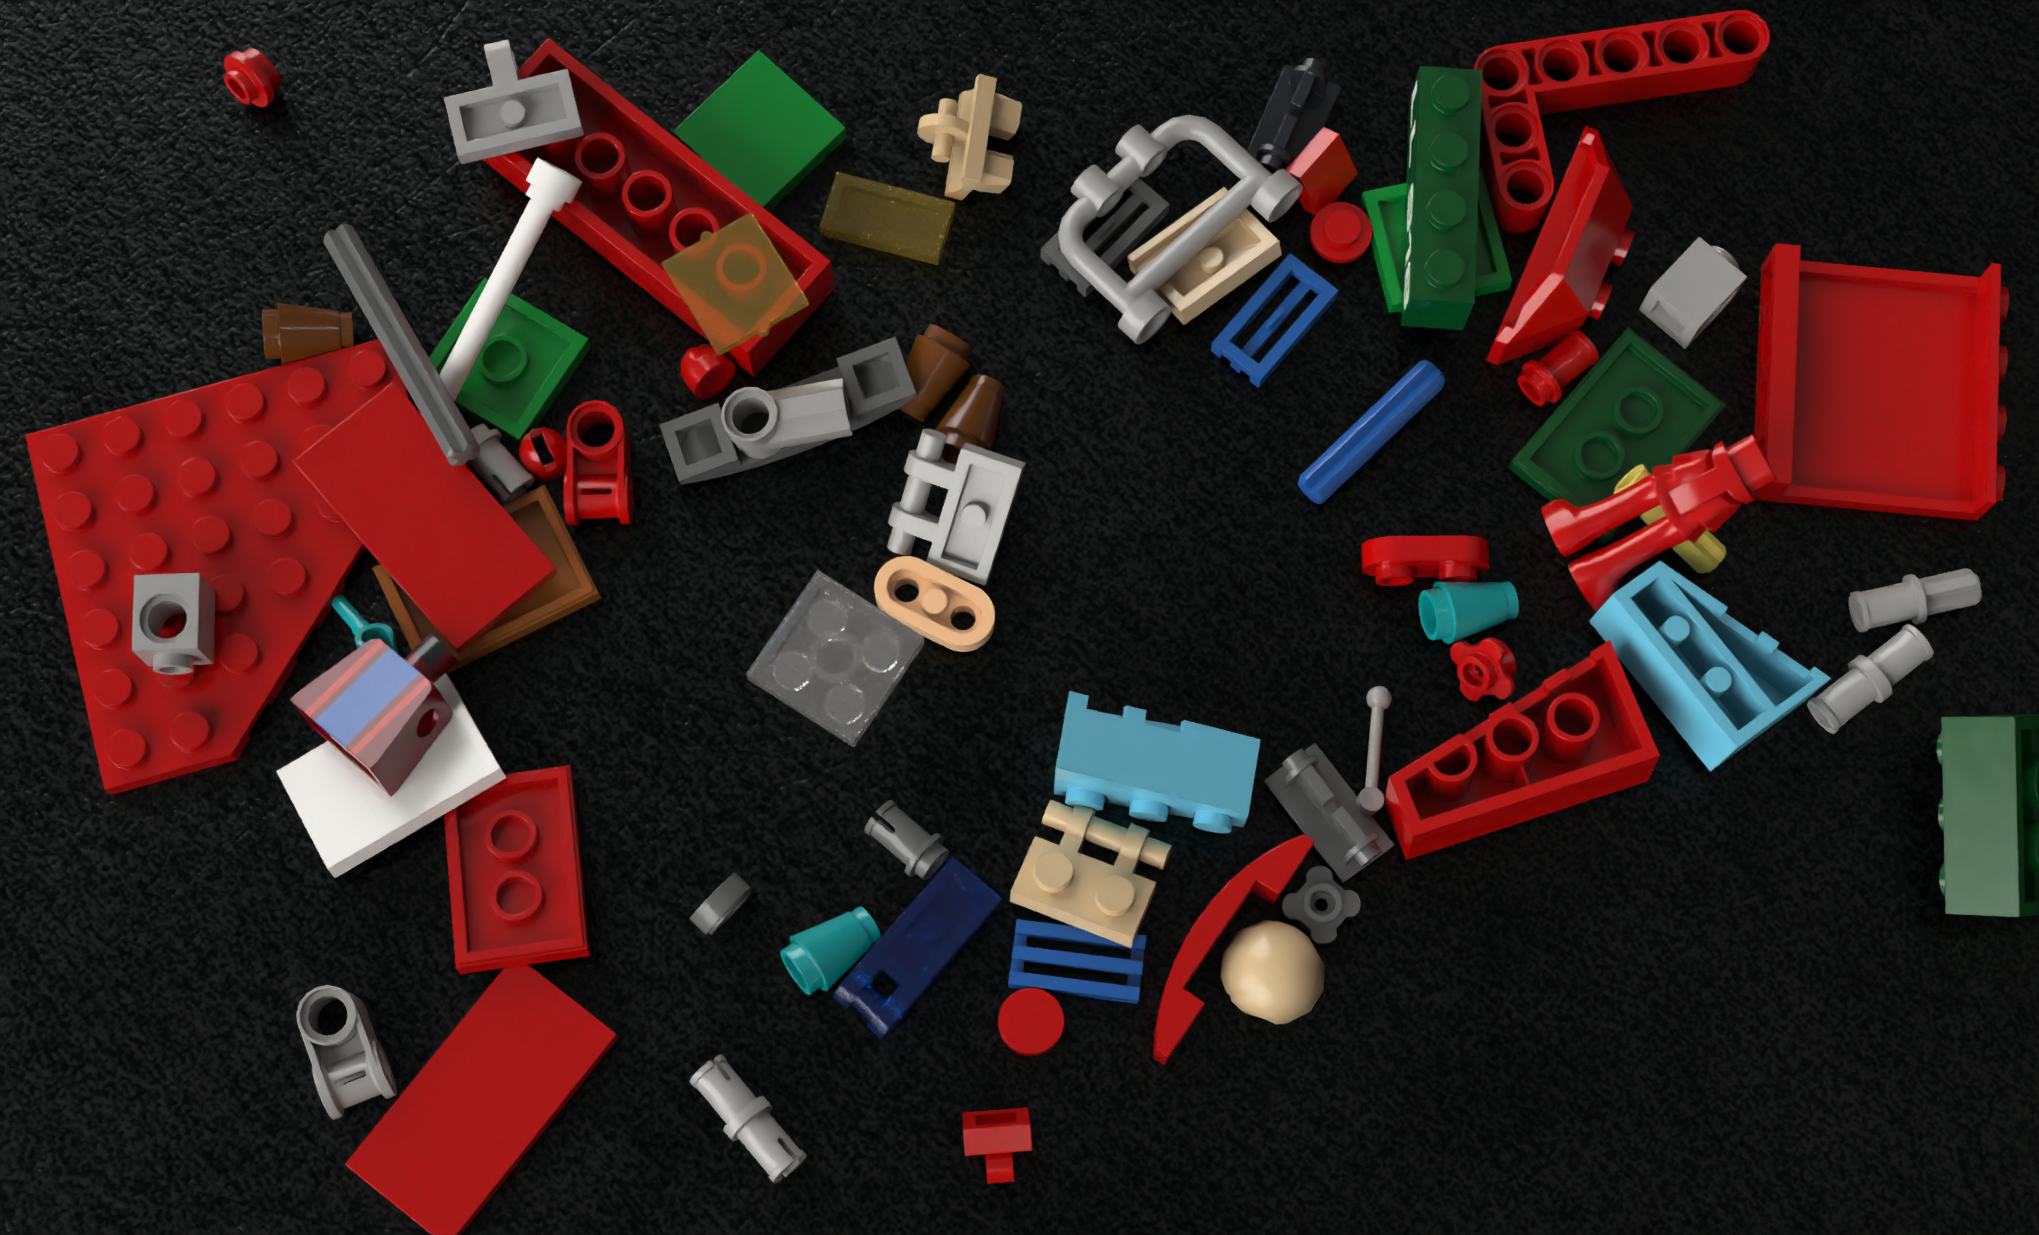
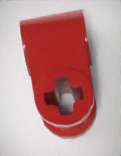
(598, 478)

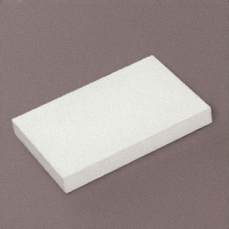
(357, 819)

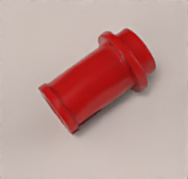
(1546, 377)

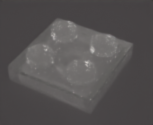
(835, 658)

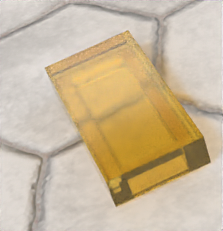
(887, 218)

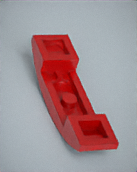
(1266, 878)

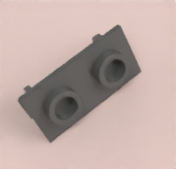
(1328, 812)

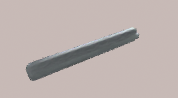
(402, 345)

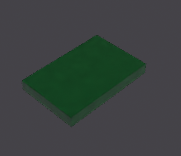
(1620, 415)

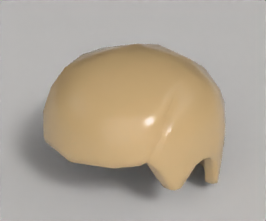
(1272, 971)

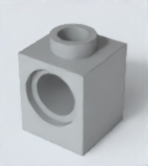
(1693, 291)
(158, 599)

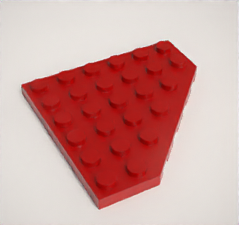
(210, 492)

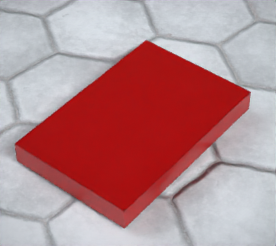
(517, 873)

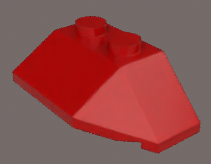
(1570, 256)

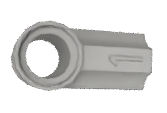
(795, 416)

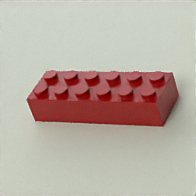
(654, 198)

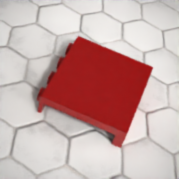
(1880, 387)

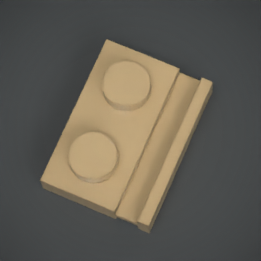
(1217, 268)

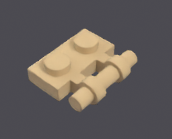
(1086, 890)

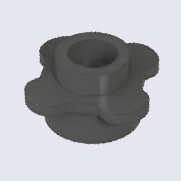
(1302, 907)

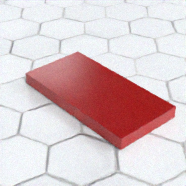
(425, 518)
(482, 1101)

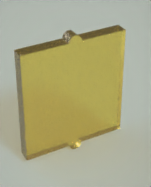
(735, 283)

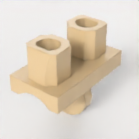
(978, 115)

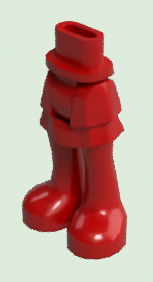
(1695, 493)

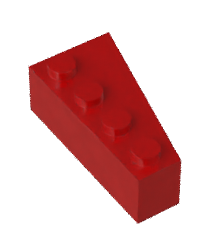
(1528, 759)

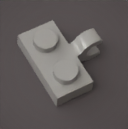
(512, 111)

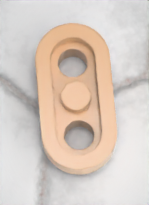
(938, 601)

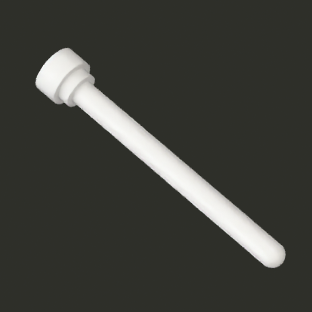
(548, 192)

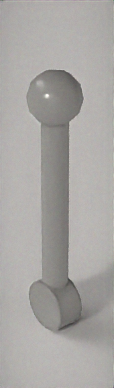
(1371, 798)

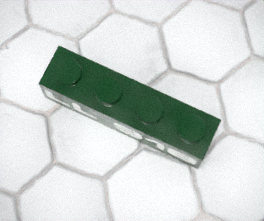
(1441, 198)

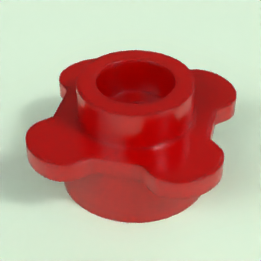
(1484, 668)

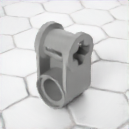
(344, 1055)

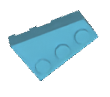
(1701, 664)
(1155, 767)

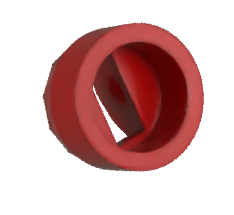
(706, 371)
(530, 460)

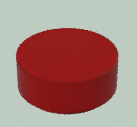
(1031, 1022)

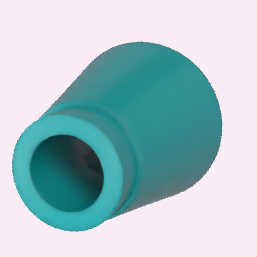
(1465, 608)
(829, 950)

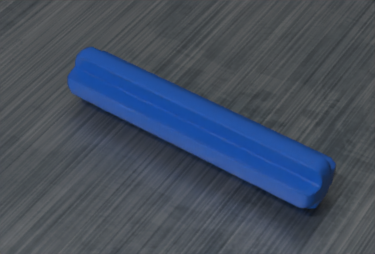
(1371, 431)

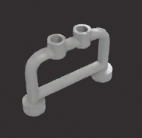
(1141, 154)

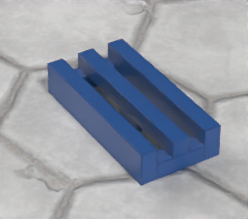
(1242, 358)
(1075, 987)

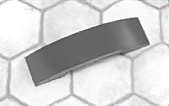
(874, 385)

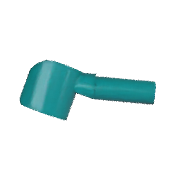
(362, 628)

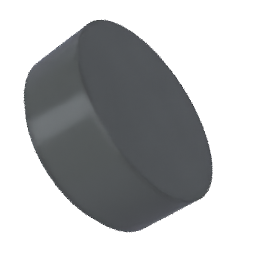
(721, 904)

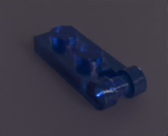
(919, 946)

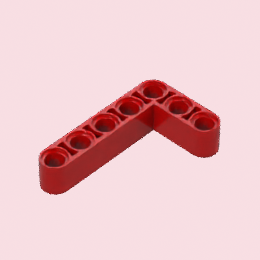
(1594, 84)

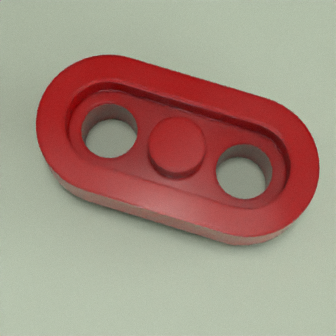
(1401, 558)

